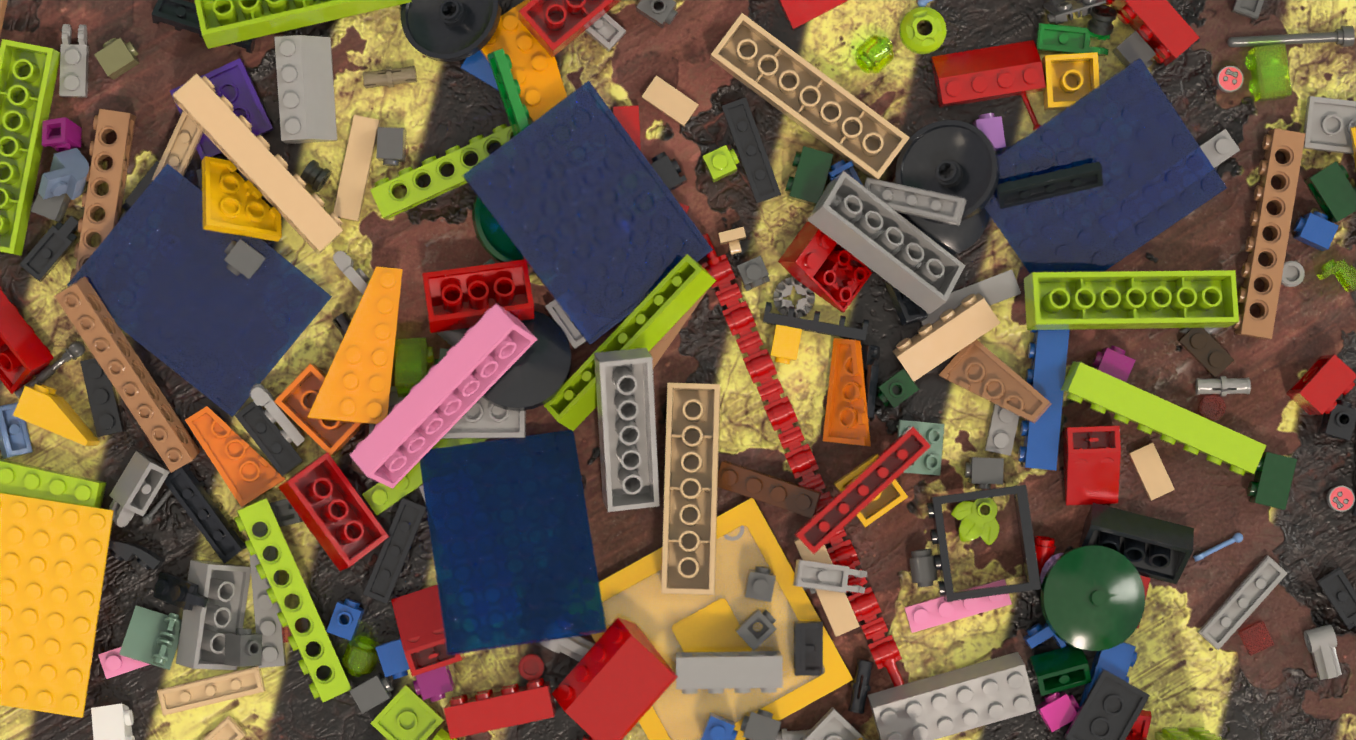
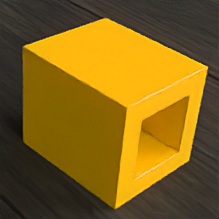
(785, 344)

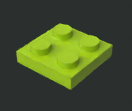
(407, 717)

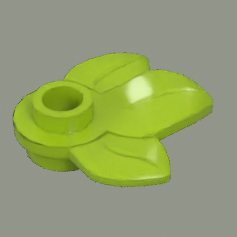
(974, 523)

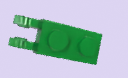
(1068, 39)

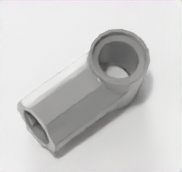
(1322, 644)
(575, 647)

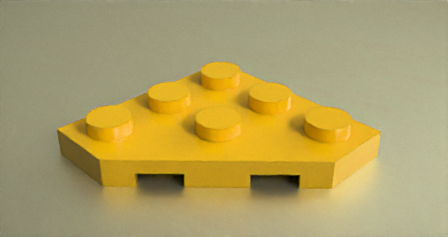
(235, 204)

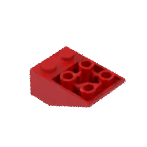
(825, 267)
(1091, 464)
(422, 630)

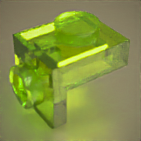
(1343, 272)

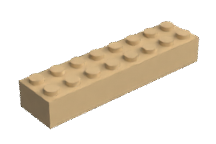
(808, 97)
(258, 165)
(691, 489)

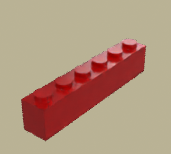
(862, 489)

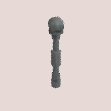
(74, 351)

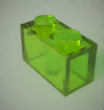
(1269, 72)
(411, 363)

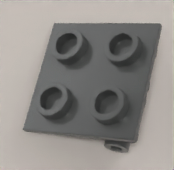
(1062, 8)

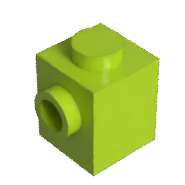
(720, 163)

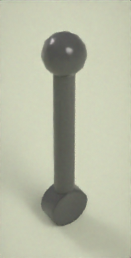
(146, 519)

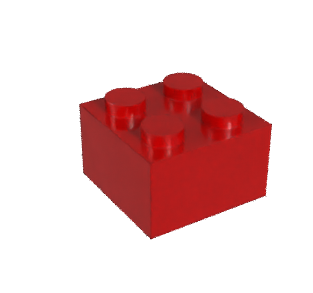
(1322, 385)

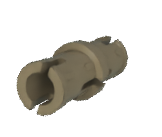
(389, 77)

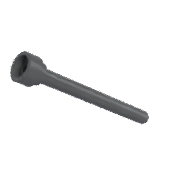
(1344, 36)

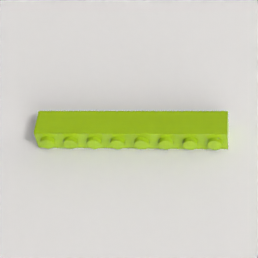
(639, 330)
(1162, 417)

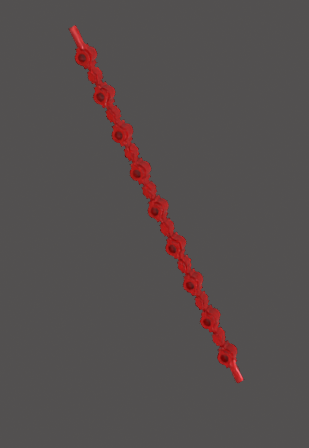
(800, 457)

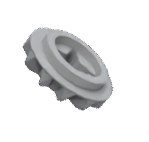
(784, 289)

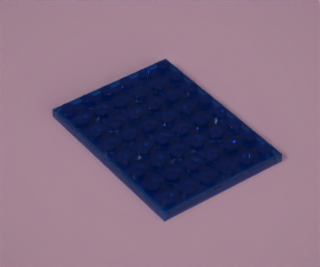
(1149, 177)
(586, 211)
(181, 303)
(511, 542)

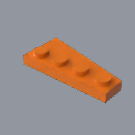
(846, 399)
(236, 461)

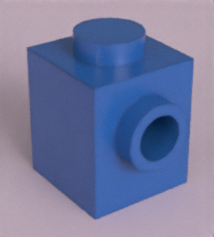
(1315, 230)
(346, 619)
(393, 659)
(718, 728)

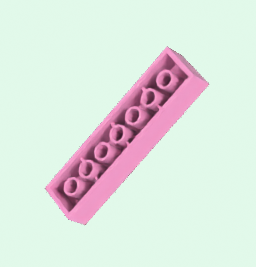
(443, 396)

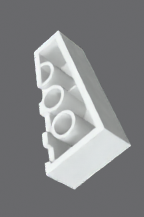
(112, 722)

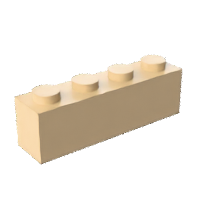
(946, 336)

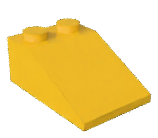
(52, 412)

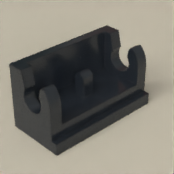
(808, 648)

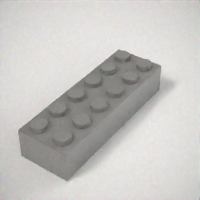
(886, 242)
(627, 429)
(954, 700)

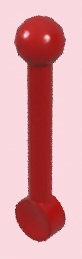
(1030, 111)

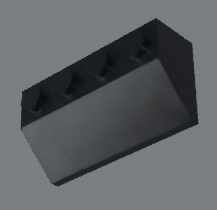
(1151, 544)

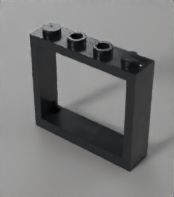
(1026, 538)

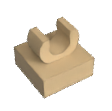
(732, 238)

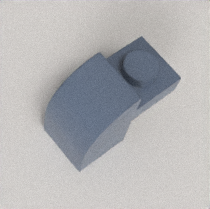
(66, 175)

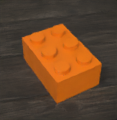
(297, 403)

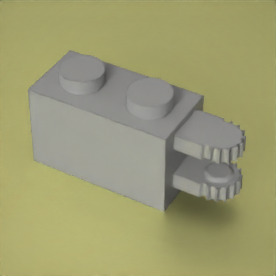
(136, 488)

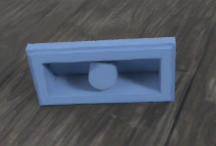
(13, 433)

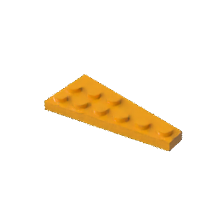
(531, 64)
(362, 370)

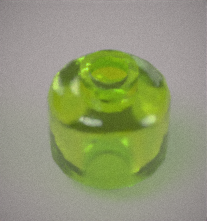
(874, 54)
(360, 656)

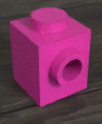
(1058, 710)

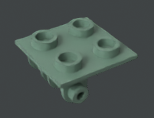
(930, 461)
(152, 637)

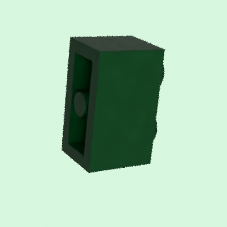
(809, 176)
(1333, 191)
(1272, 481)
(1060, 670)

